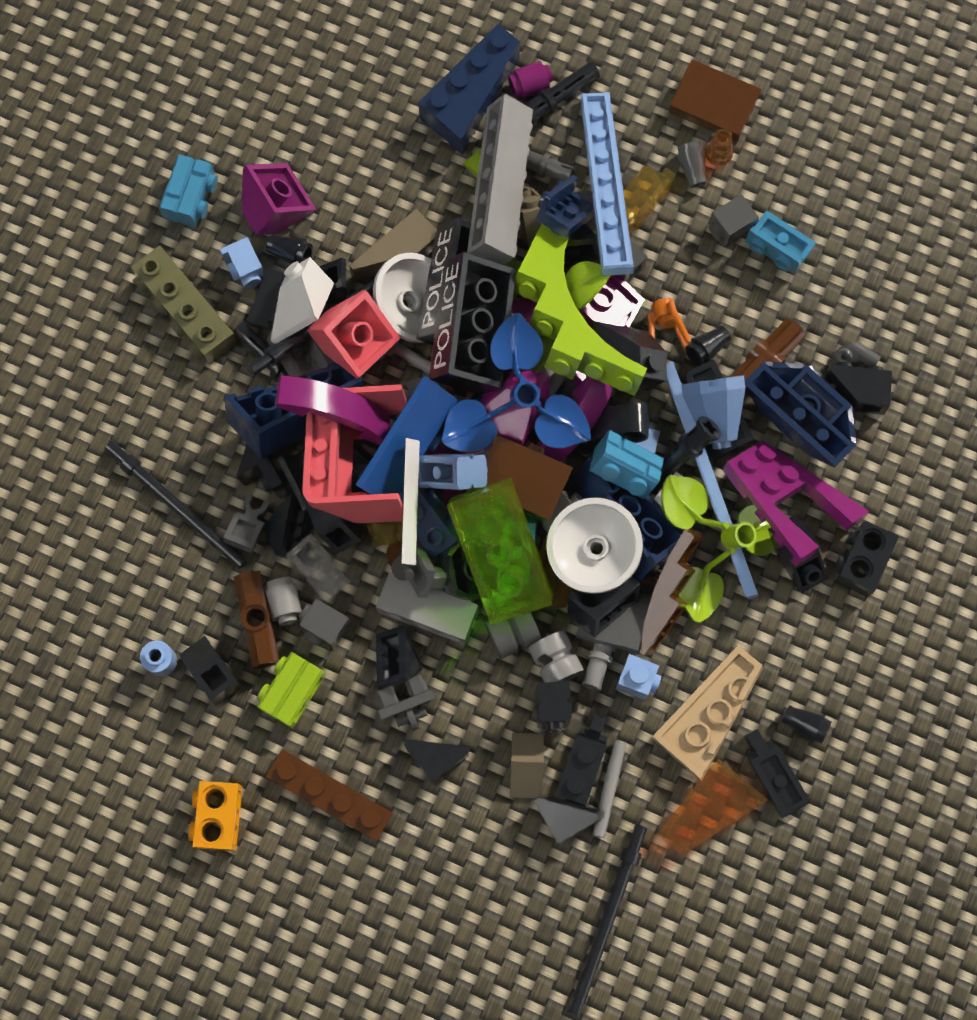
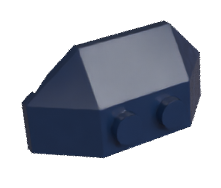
(804, 409)

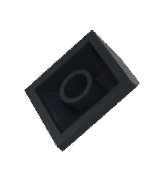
(638, 347)

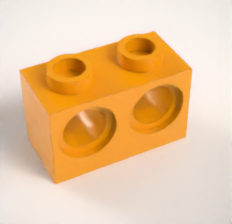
(226, 816)

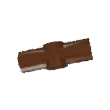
(773, 349)
(260, 638)

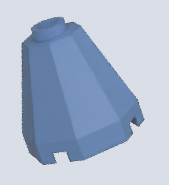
(719, 401)

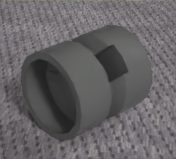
(512, 633)

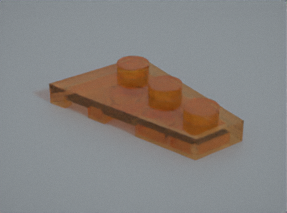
(709, 808)

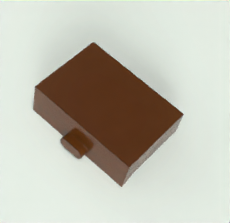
(714, 99)
(535, 476)

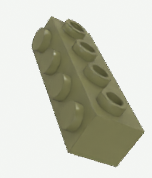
(184, 305)

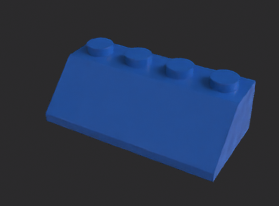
(419, 420)

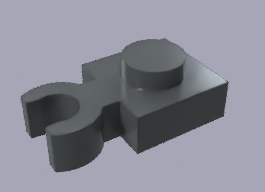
(246, 528)

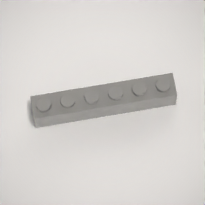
(500, 181)

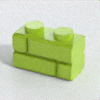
(290, 690)

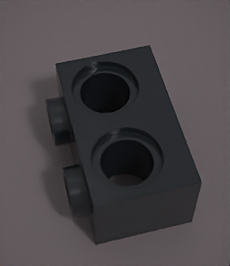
(871, 561)
(606, 608)

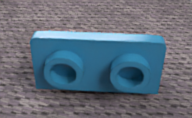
(779, 242)

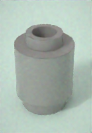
(283, 601)

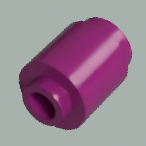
(530, 79)

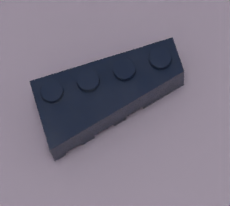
(462, 96)
(272, 428)
(657, 532)

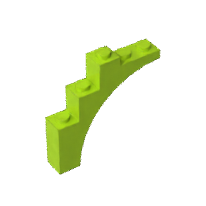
(557, 318)

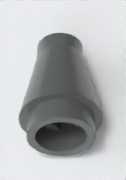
(692, 161)

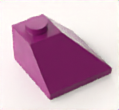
(273, 198)
(516, 423)

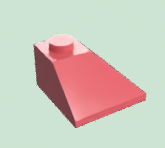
(354, 333)

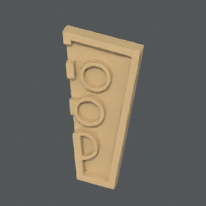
(707, 715)

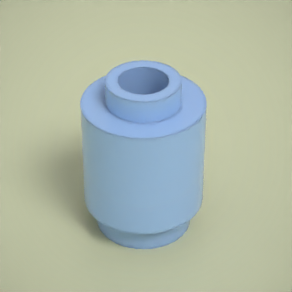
(164, 665)

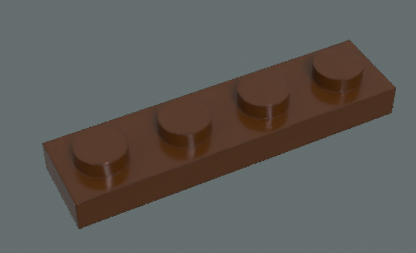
(329, 795)

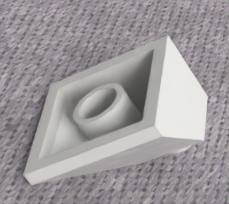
(300, 298)

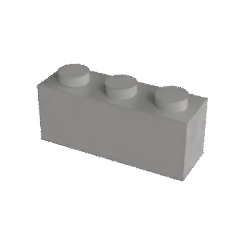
(436, 613)

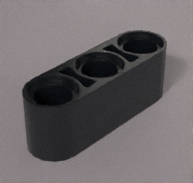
(626, 420)

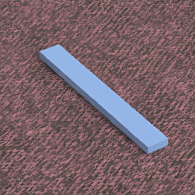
(606, 185)
(710, 481)

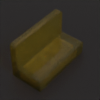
(646, 193)

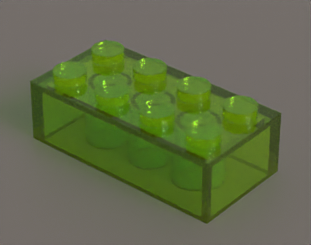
(500, 550)

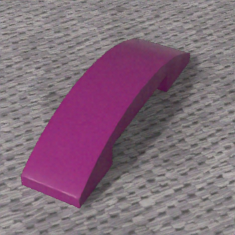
(592, 399)
(334, 403)

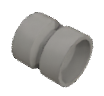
(555, 658)

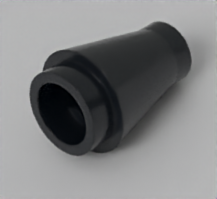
(289, 248)
(706, 346)
(807, 723)

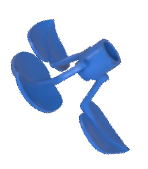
(561, 419)

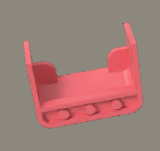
(330, 464)

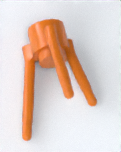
(666, 316)

